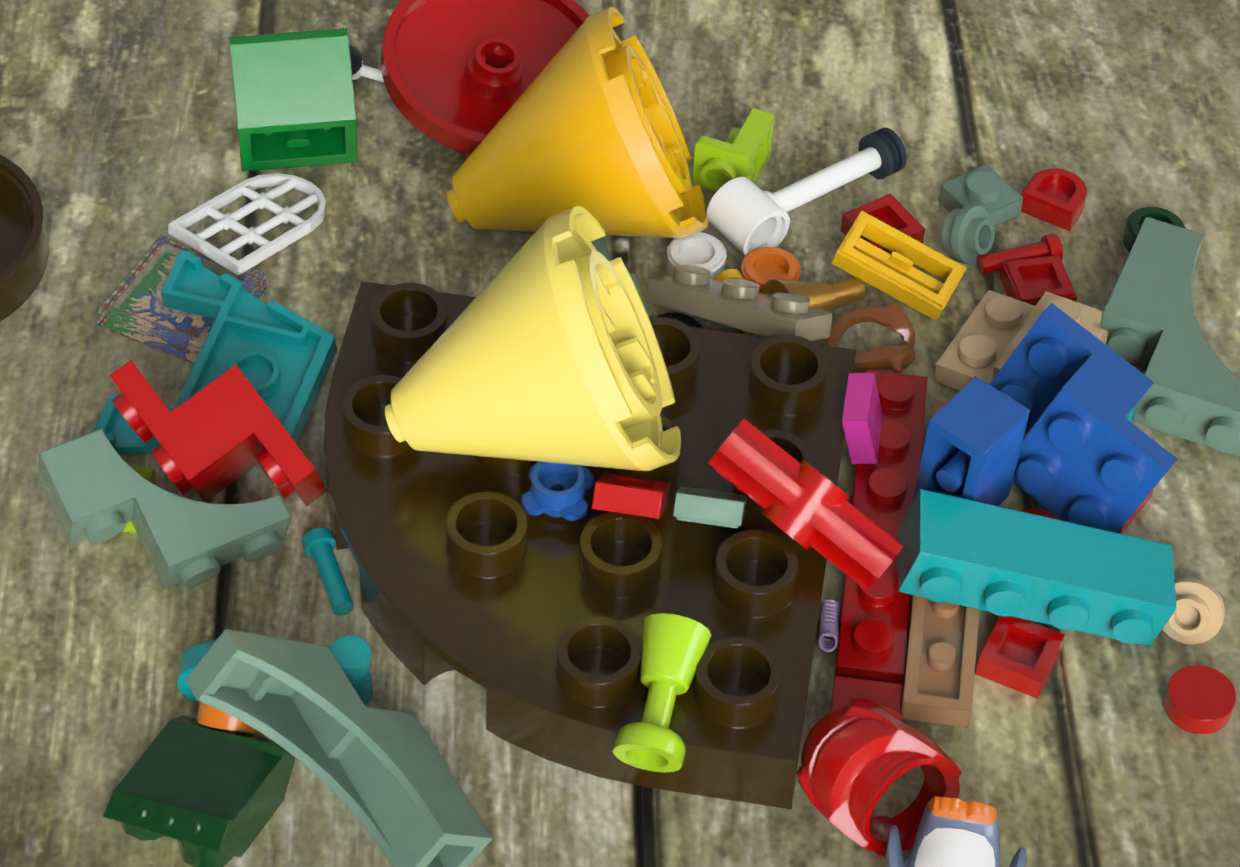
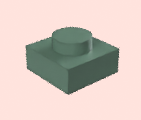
(984, 189)

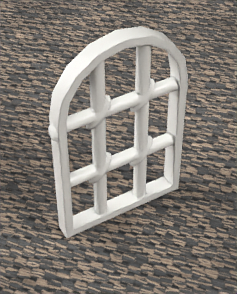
(251, 235)

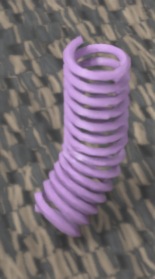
(829, 629)

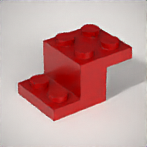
(216, 436)

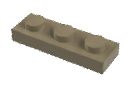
(738, 304)

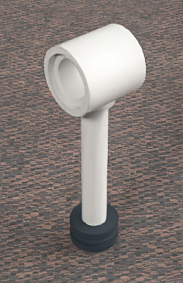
(760, 218)

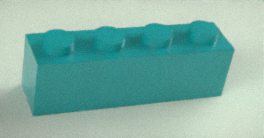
(1035, 568)

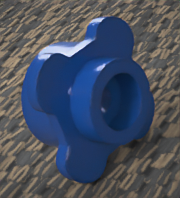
(557, 490)

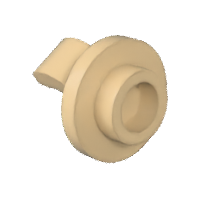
(1198, 612)

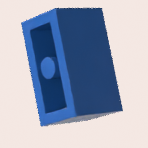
(973, 445)

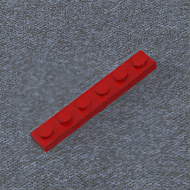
(877, 620)

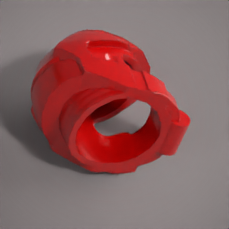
(856, 757)

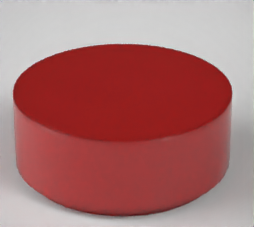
(1199, 699)

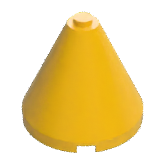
(588, 137)

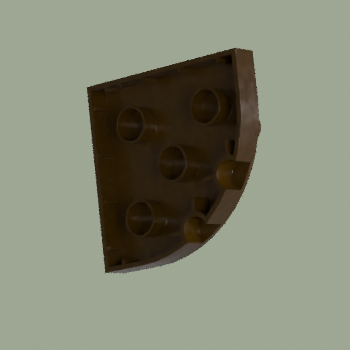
(558, 606)

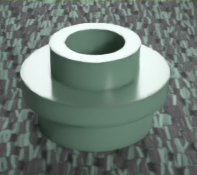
(968, 233)

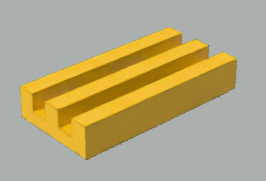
(895, 271)

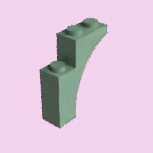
(1156, 329)
(366, 755)

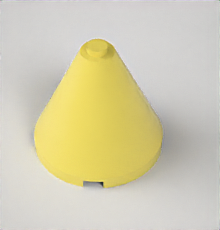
(545, 364)

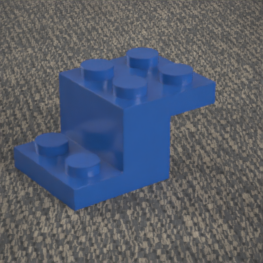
(1078, 446)

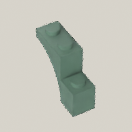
(184, 538)

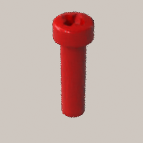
(1049, 246)

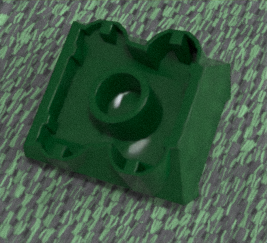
(203, 789)

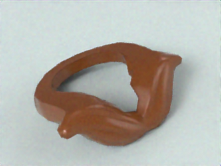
(883, 357)

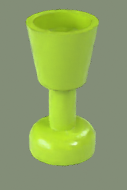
(668, 664)

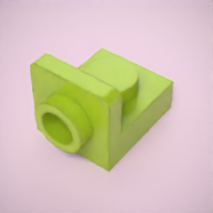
(741, 156)

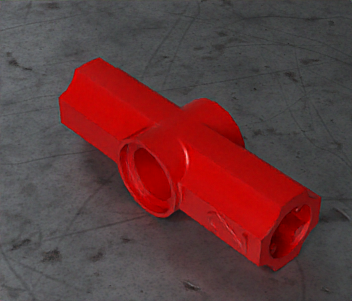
(805, 504)

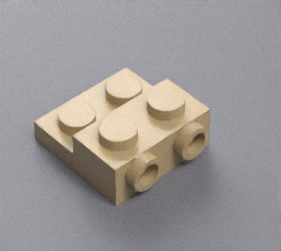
(997, 330)

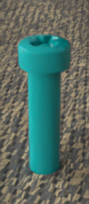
(320, 545)

